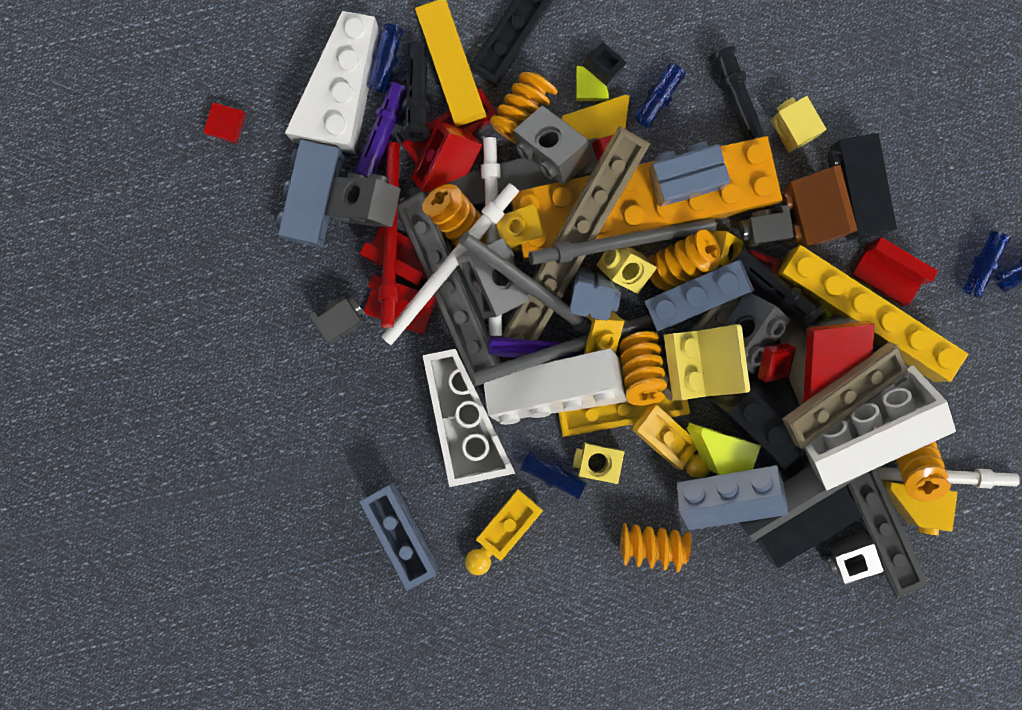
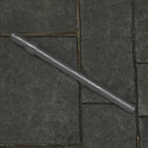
(565, 251)
(580, 323)
(550, 353)

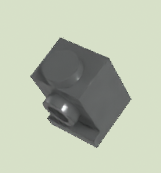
(766, 227)
(339, 319)
(854, 557)

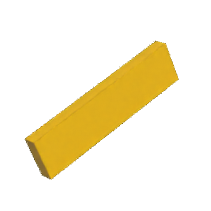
(450, 62)
(613, 416)

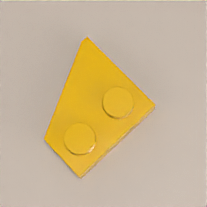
(599, 119)

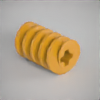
(521, 103)
(451, 212)
(685, 260)
(642, 368)
(924, 473)
(655, 546)

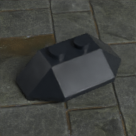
(759, 419)

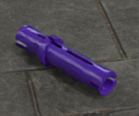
(386, 118)

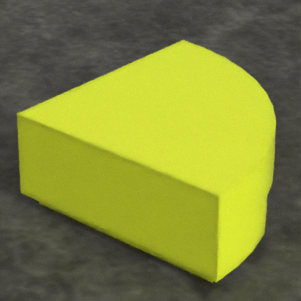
(589, 87)

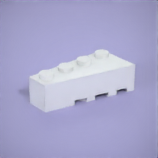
(338, 89)
(557, 387)
(464, 429)
(881, 430)

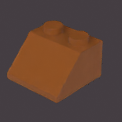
(819, 208)

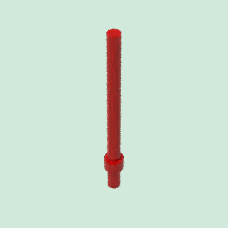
(388, 292)

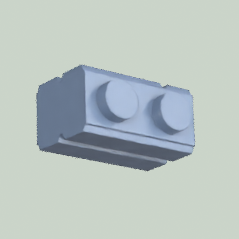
(688, 174)
(593, 294)

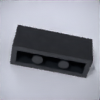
(866, 184)
(809, 528)

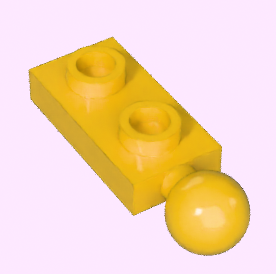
(670, 441)
(503, 532)

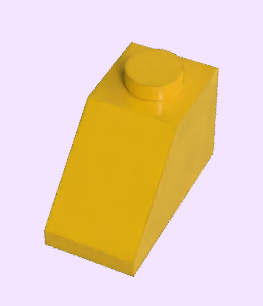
(927, 515)

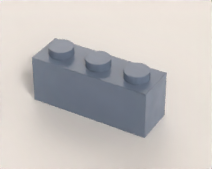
(309, 193)
(699, 295)
(732, 498)
(400, 536)

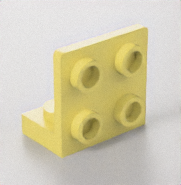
(707, 362)

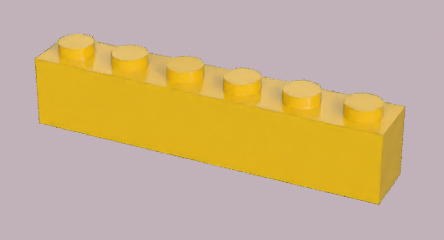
(846, 297)

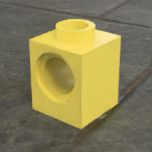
(797, 123)
(627, 268)
(613, 464)

